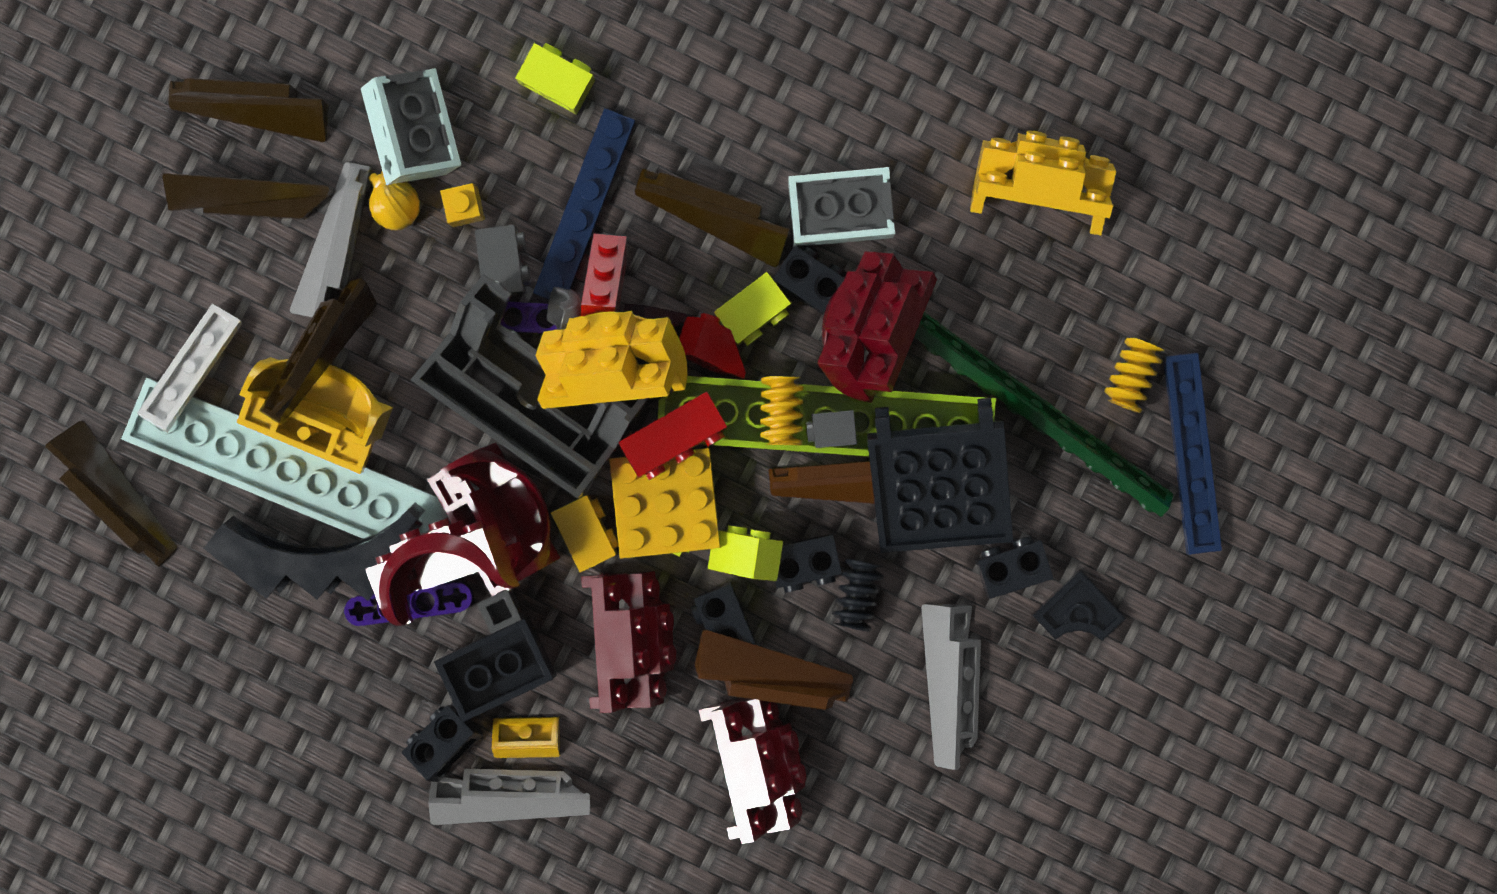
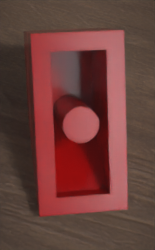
(711, 346)

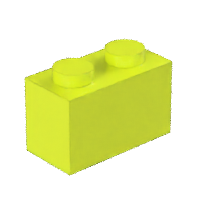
(555, 77)
(753, 309)
(746, 555)

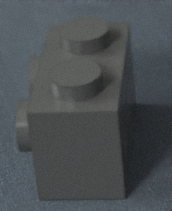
(501, 257)

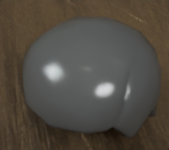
(562, 306)

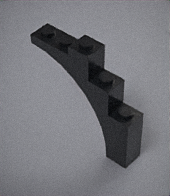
(273, 564)

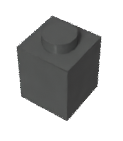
(832, 429)
(501, 610)

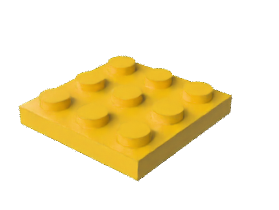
(669, 511)

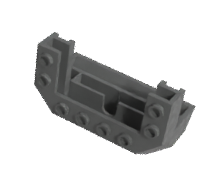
(496, 383)

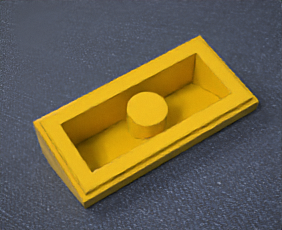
(526, 737)

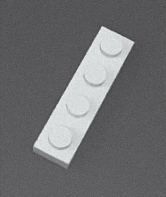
(189, 368)

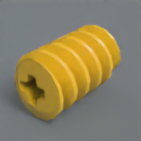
(1133, 374)
(781, 410)

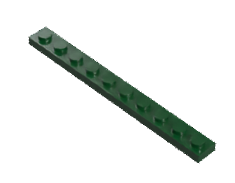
(1043, 416)

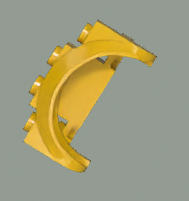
(1045, 175)
(598, 364)
(323, 416)

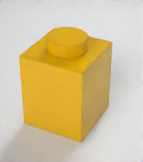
(462, 205)

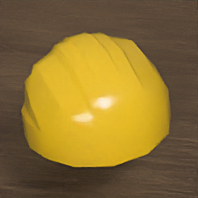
(394, 204)

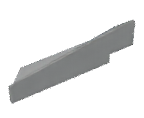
(335, 244)
(952, 680)
(505, 795)

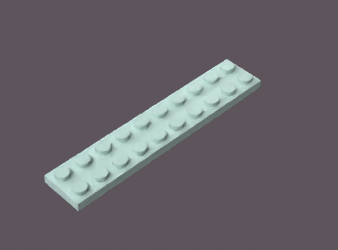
(216, 445)

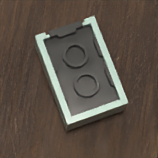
(410, 126)
(841, 207)

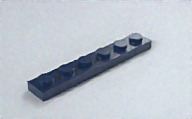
(585, 203)
(1192, 453)

